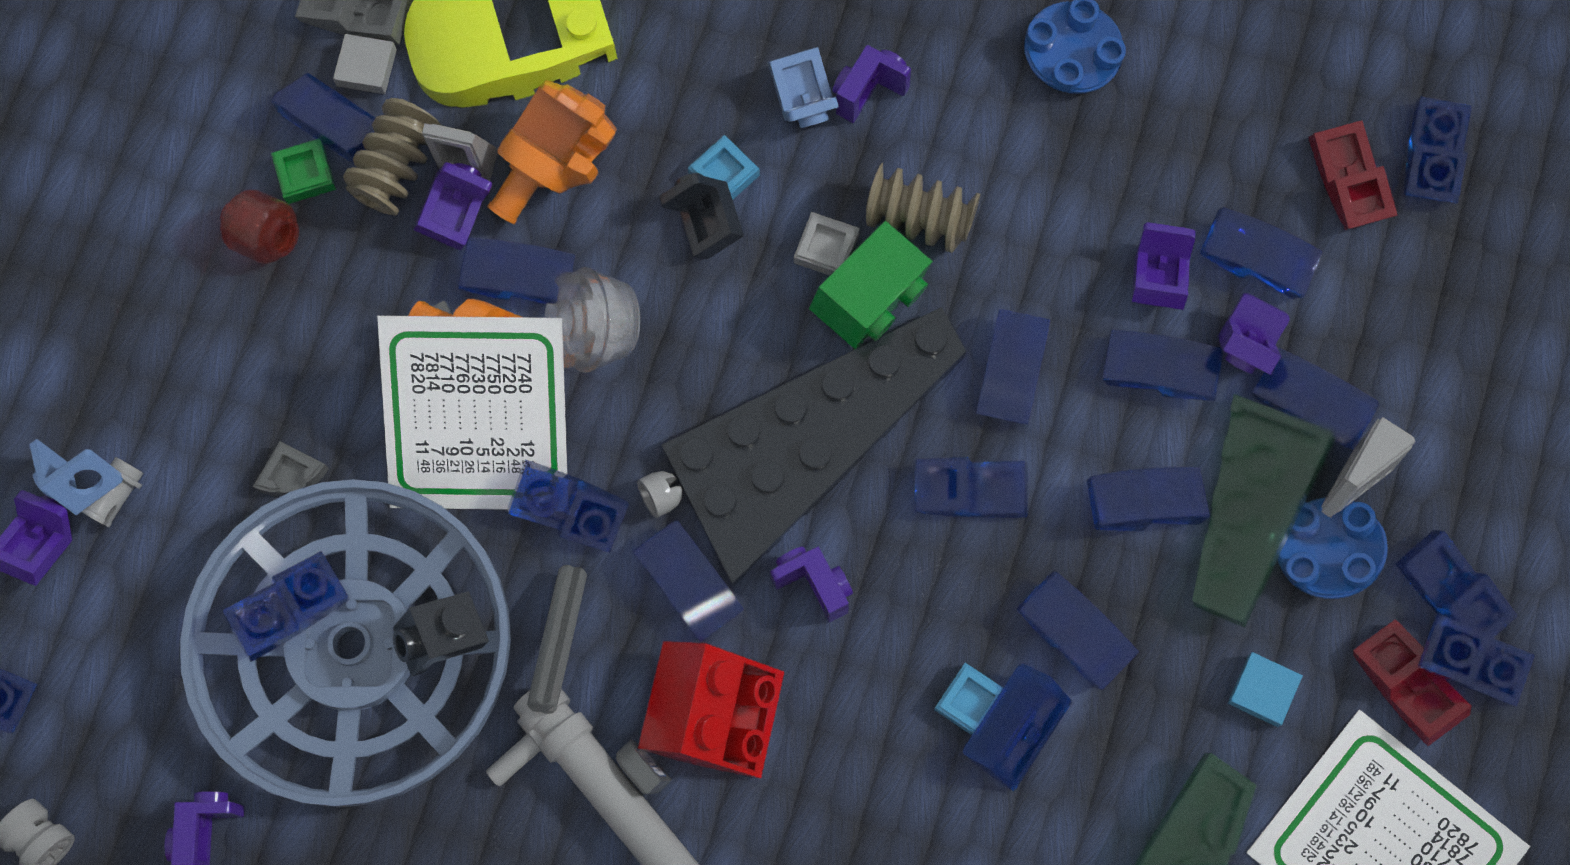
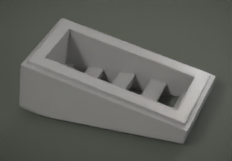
(460, 147)
(1369, 462)

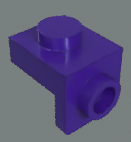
(872, 68)
(452, 204)
(1163, 266)
(1252, 334)
(34, 537)
(827, 584)
(191, 833)

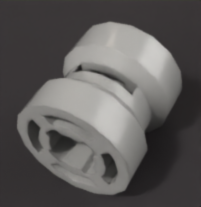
(33, 836)

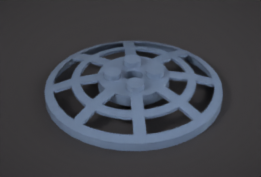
(314, 654)

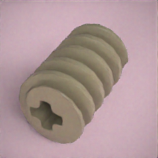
(388, 155)
(921, 209)

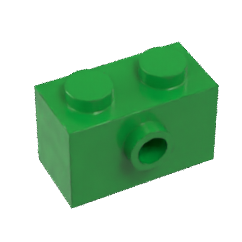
(871, 285)

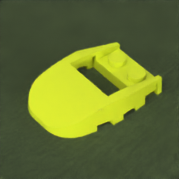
(464, 59)

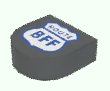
(642, 768)

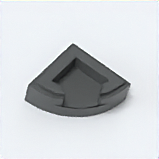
(289, 471)

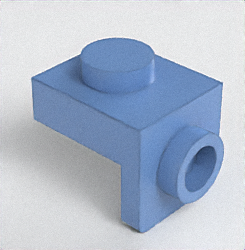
(802, 87)

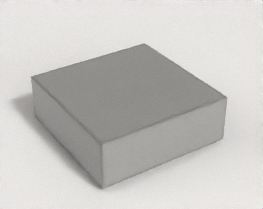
(364, 64)
(825, 244)

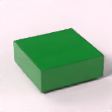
(303, 171)

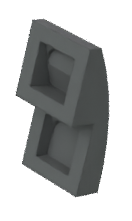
(361, 18)

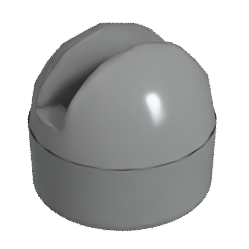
(657, 492)

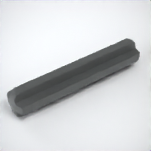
(557, 640)

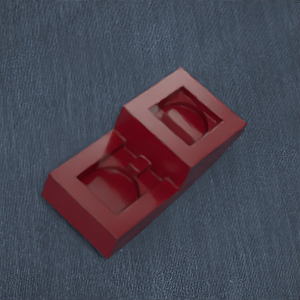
(1351, 177)
(1419, 697)

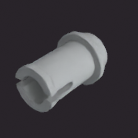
(108, 506)

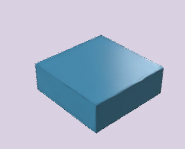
(728, 164)
(1265, 689)
(968, 698)

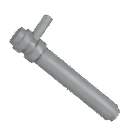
(569, 741)

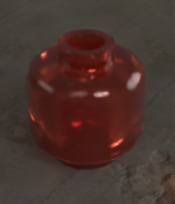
(259, 226)

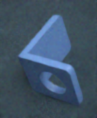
(57, 481)

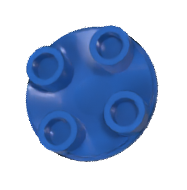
(1074, 46)
(1335, 553)

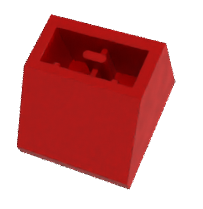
(711, 708)

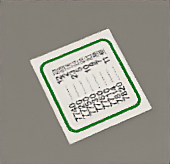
(471, 404)
(1381, 807)

